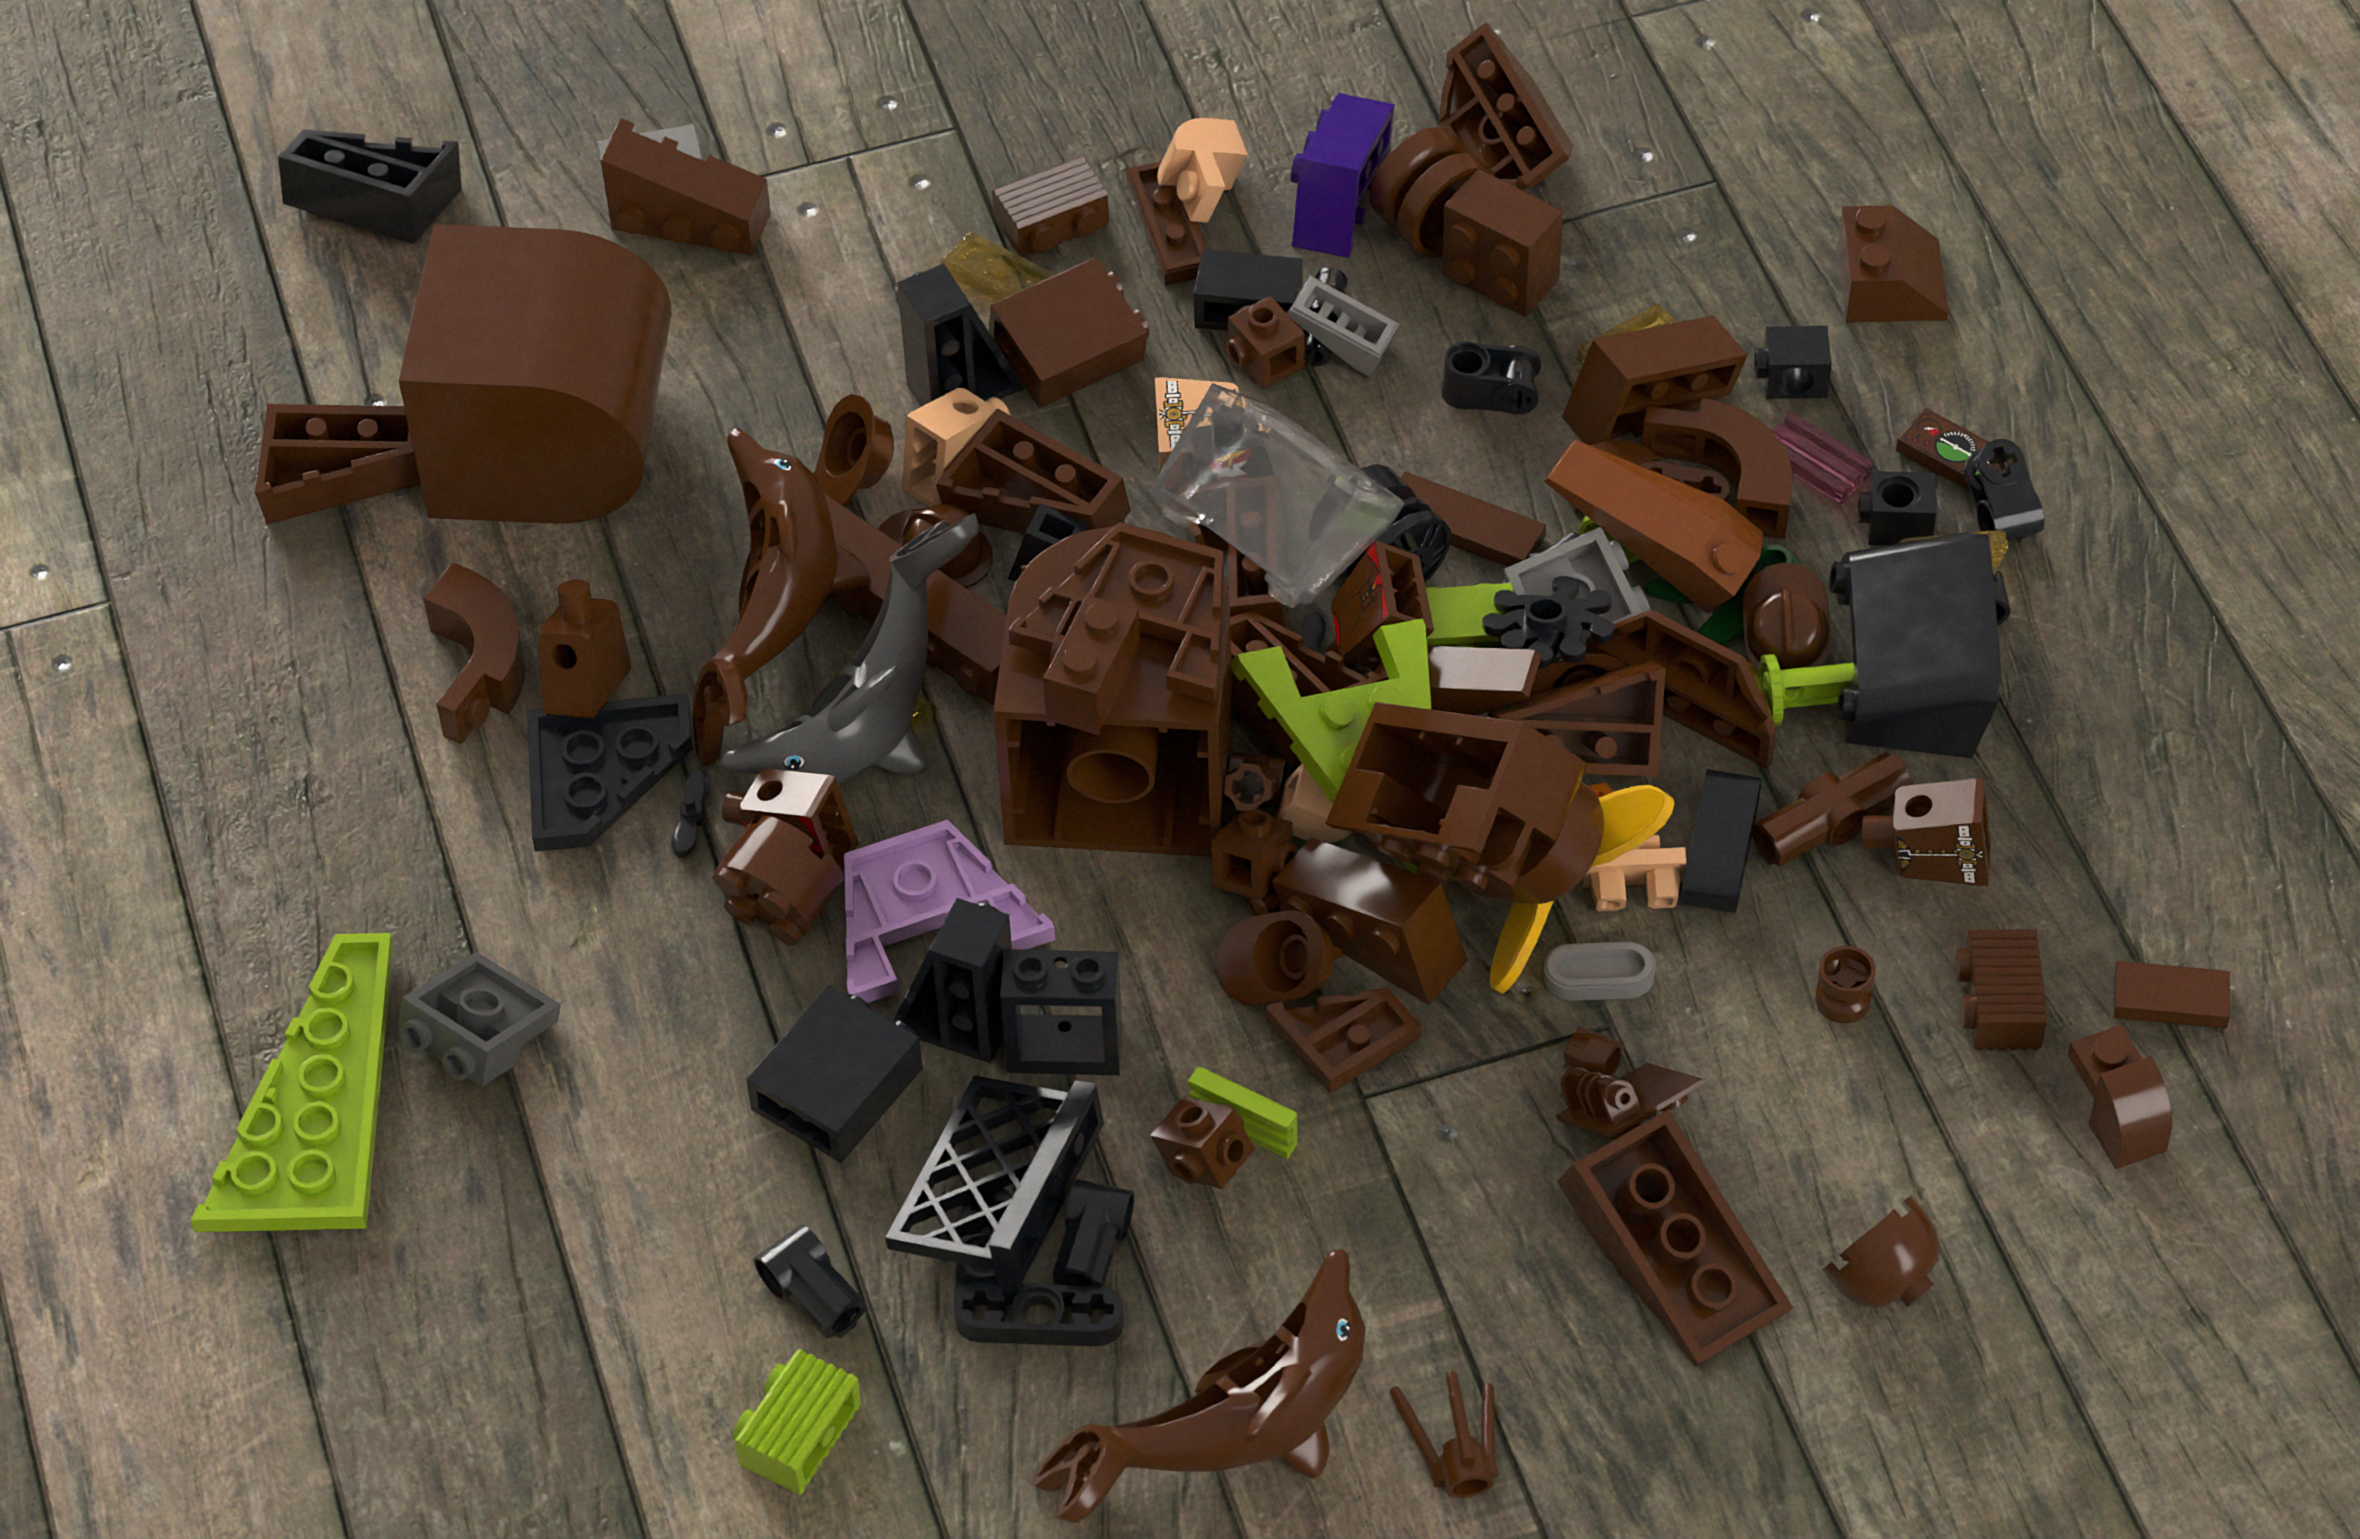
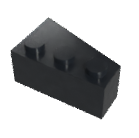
(368, 184)
(948, 342)

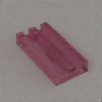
(1822, 453)

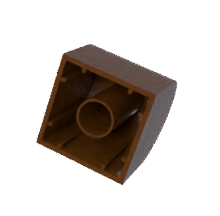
(532, 373)
(1151, 772)

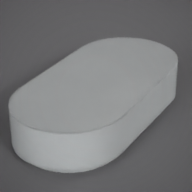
(1599, 971)

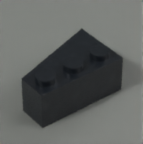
(959, 983)

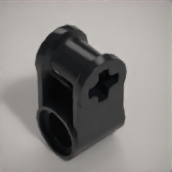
(1487, 374)
(2006, 497)

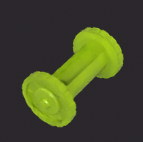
(1817, 685)

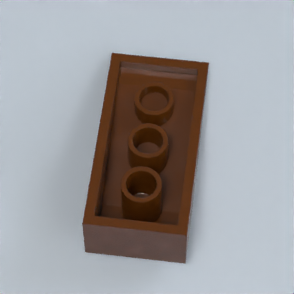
(1674, 1238)

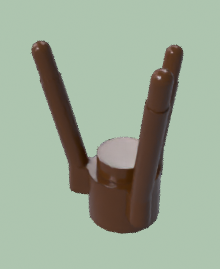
(1465, 1465)

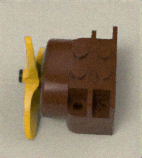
(1489, 812)

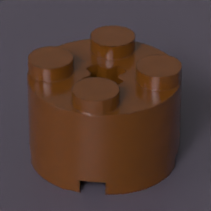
(777, 878)

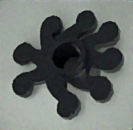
(1551, 622)

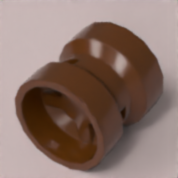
(1845, 984)

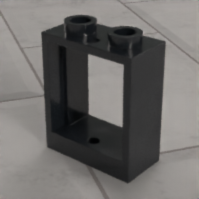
(1061, 1041)

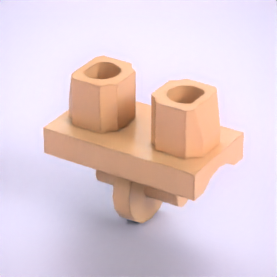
(1645, 865)

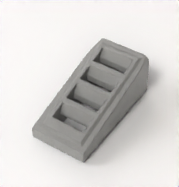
(1351, 347)

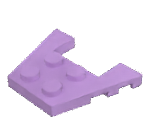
(908, 890)

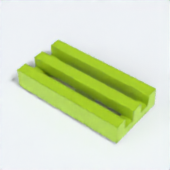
(1265, 1121)

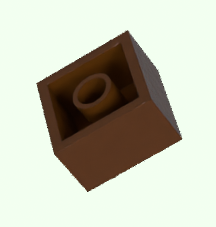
(1502, 242)

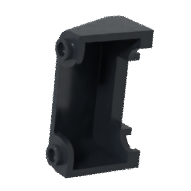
(1920, 644)

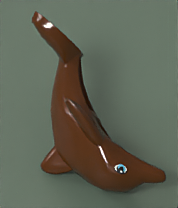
(782, 585)
(1246, 1410)

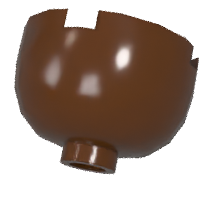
(1890, 1259)

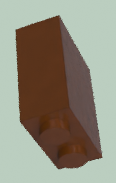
(1068, 331)

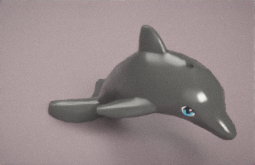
(870, 707)

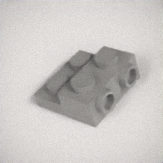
(1593, 564)

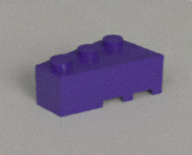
(1337, 171)

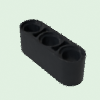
(1721, 841)

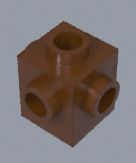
(1265, 342)
(1251, 853)
(1203, 1142)

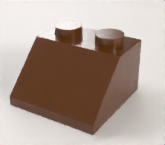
(1889, 267)

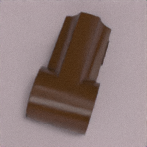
(1255, 780)

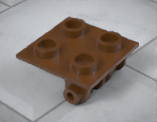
(1620, 1104)

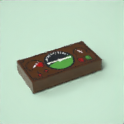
(1941, 446)

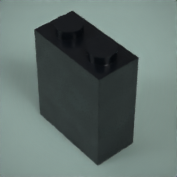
(835, 1073)

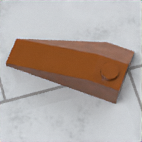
(1670, 526)

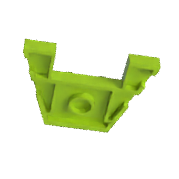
(1331, 723)

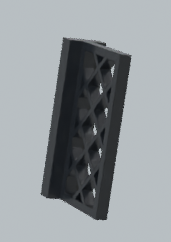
(1037, 1183)

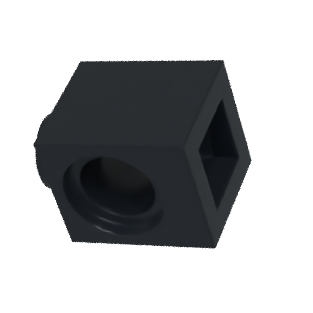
(1794, 362)
(1898, 506)

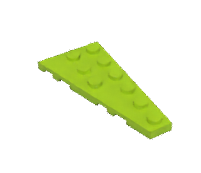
(314, 1116)

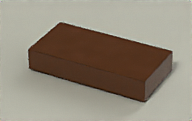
(2171, 994)

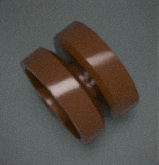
(1417, 184)

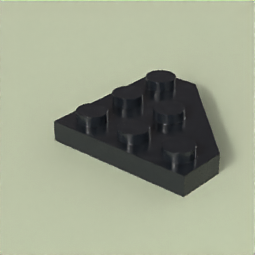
(600, 766)

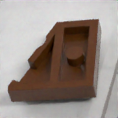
(1345, 1033)

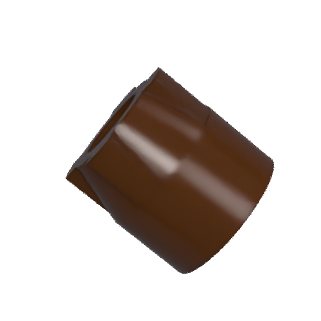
(1593, 1052)

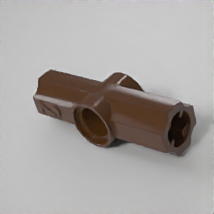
(1830, 809)

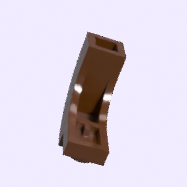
(1735, 447)
(480, 618)

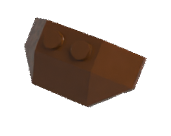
(1500, 111)
(1704, 683)

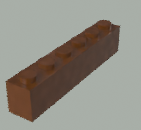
(962, 627)

